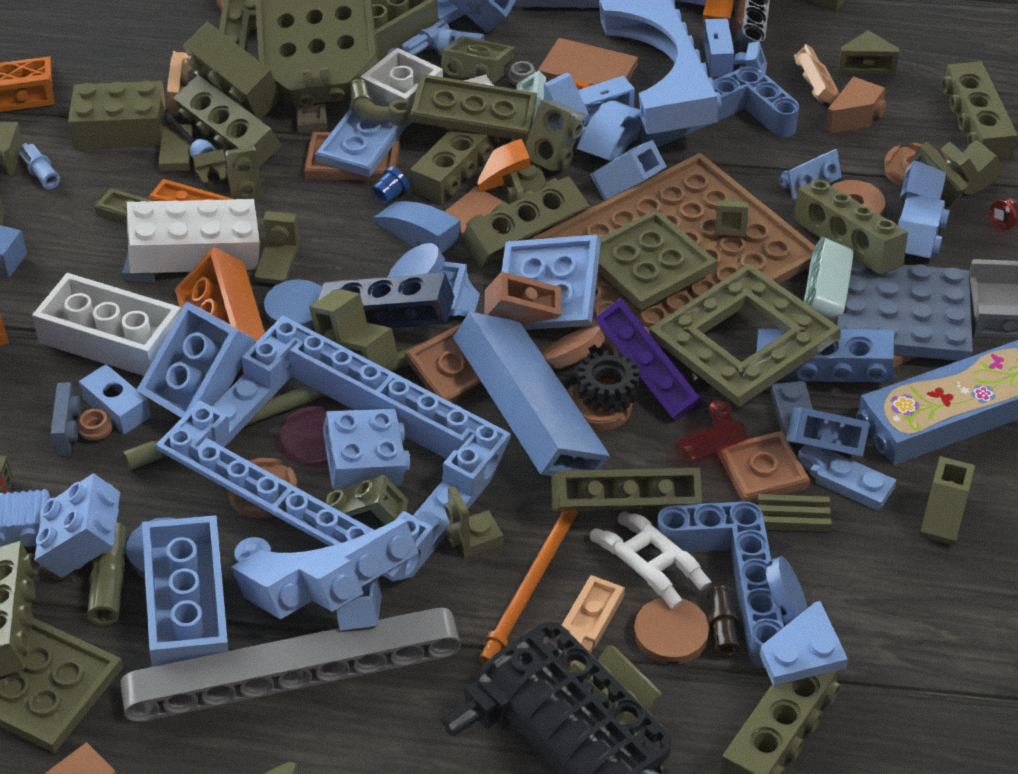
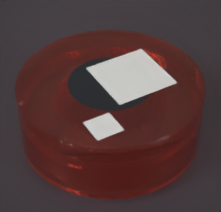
(1004, 213)

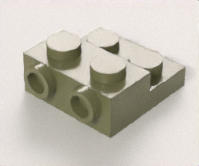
(475, 58)

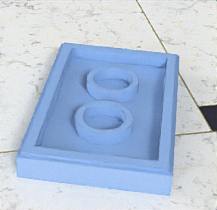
(358, 144)

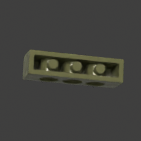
(979, 108)
(224, 119)
(451, 163)
(840, 218)
(489, 246)
(625, 489)
(16, 598)
(784, 741)

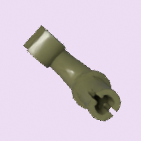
(364, 107)

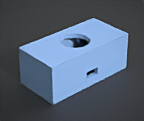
(718, 47)
(615, 90)
(126, 409)
(362, 610)

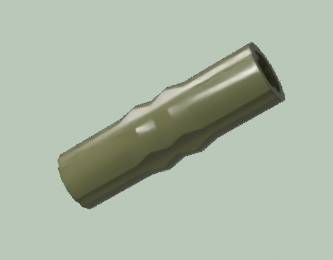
(107, 581)

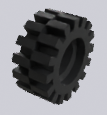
(608, 395)

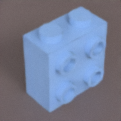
(365, 446)
(77, 525)

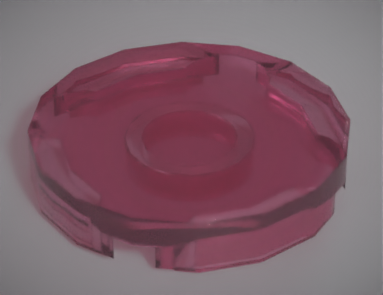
(303, 436)

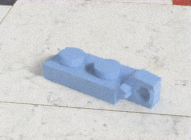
(847, 476)

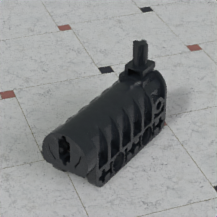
(558, 710)

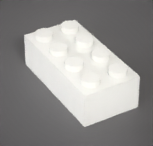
(180, 233)
(104, 323)

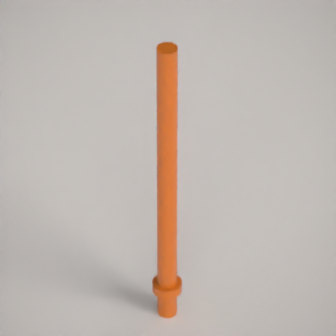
(497, 639)

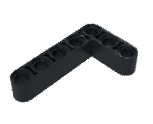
(749, 23)

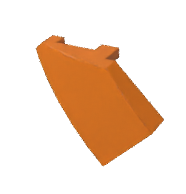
(503, 161)

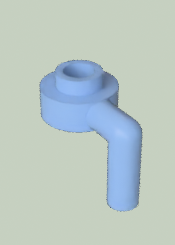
(448, 36)

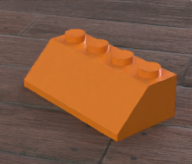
(224, 290)

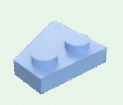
(803, 648)

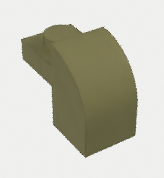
(975, 165)

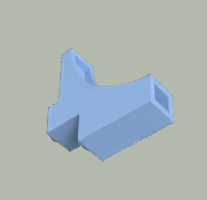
(325, 575)

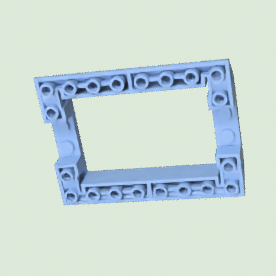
(291, 350)

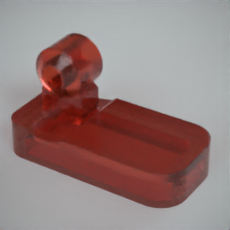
(724, 434)

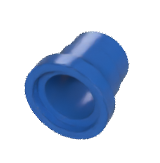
(390, 185)

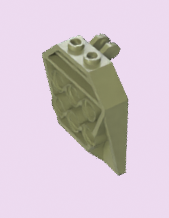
(310, 75)

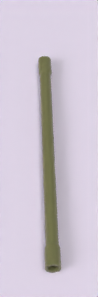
(147, 452)

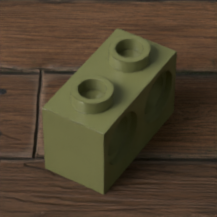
(547, 132)

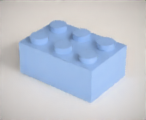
(195, 361)

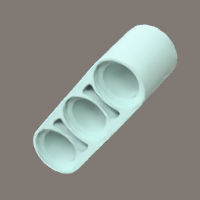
(829, 278)

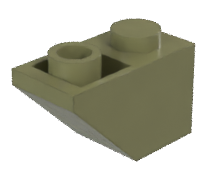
(947, 500)

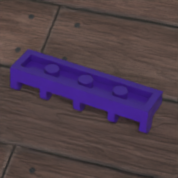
(653, 364)

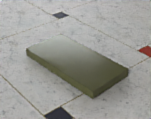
(473, 107)

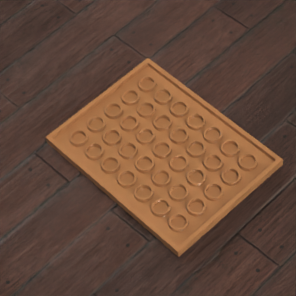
(689, 200)

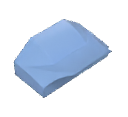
(465, 294)

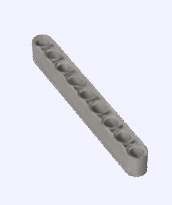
(288, 665)

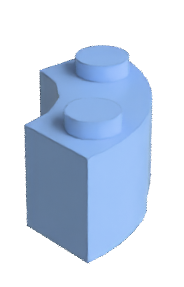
(610, 130)
(922, 220)

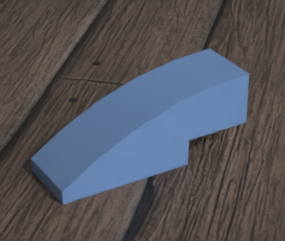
(420, 224)

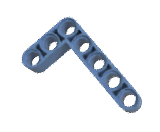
(749, 91)
(743, 532)

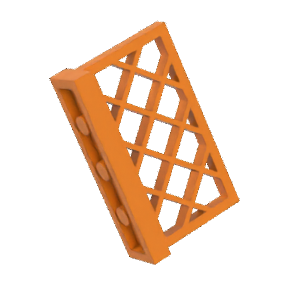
(27, 91)

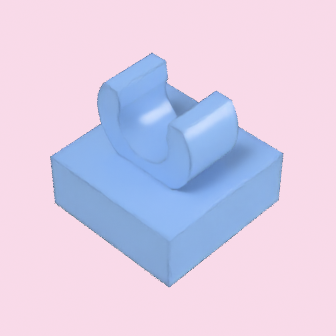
(753, 57)

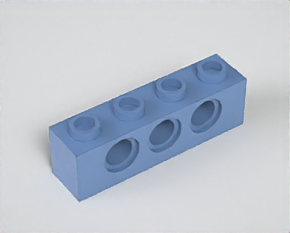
(855, 357)

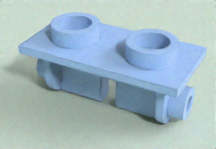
(824, 168)

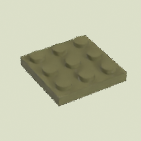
(652, 259)
(55, 687)

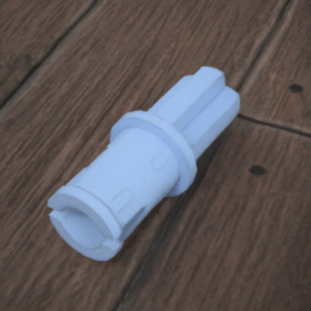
(424, 39)
(39, 166)

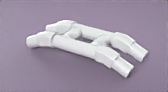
(651, 570)

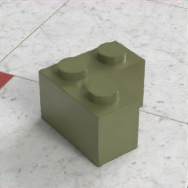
(343, 321)

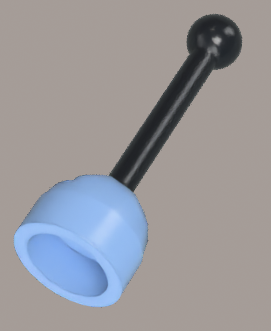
(197, 147)

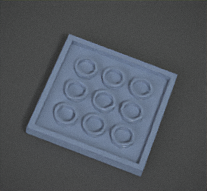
(920, 303)

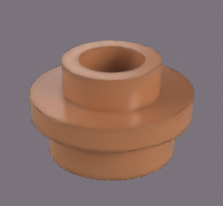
(94, 424)

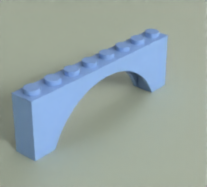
(686, 93)

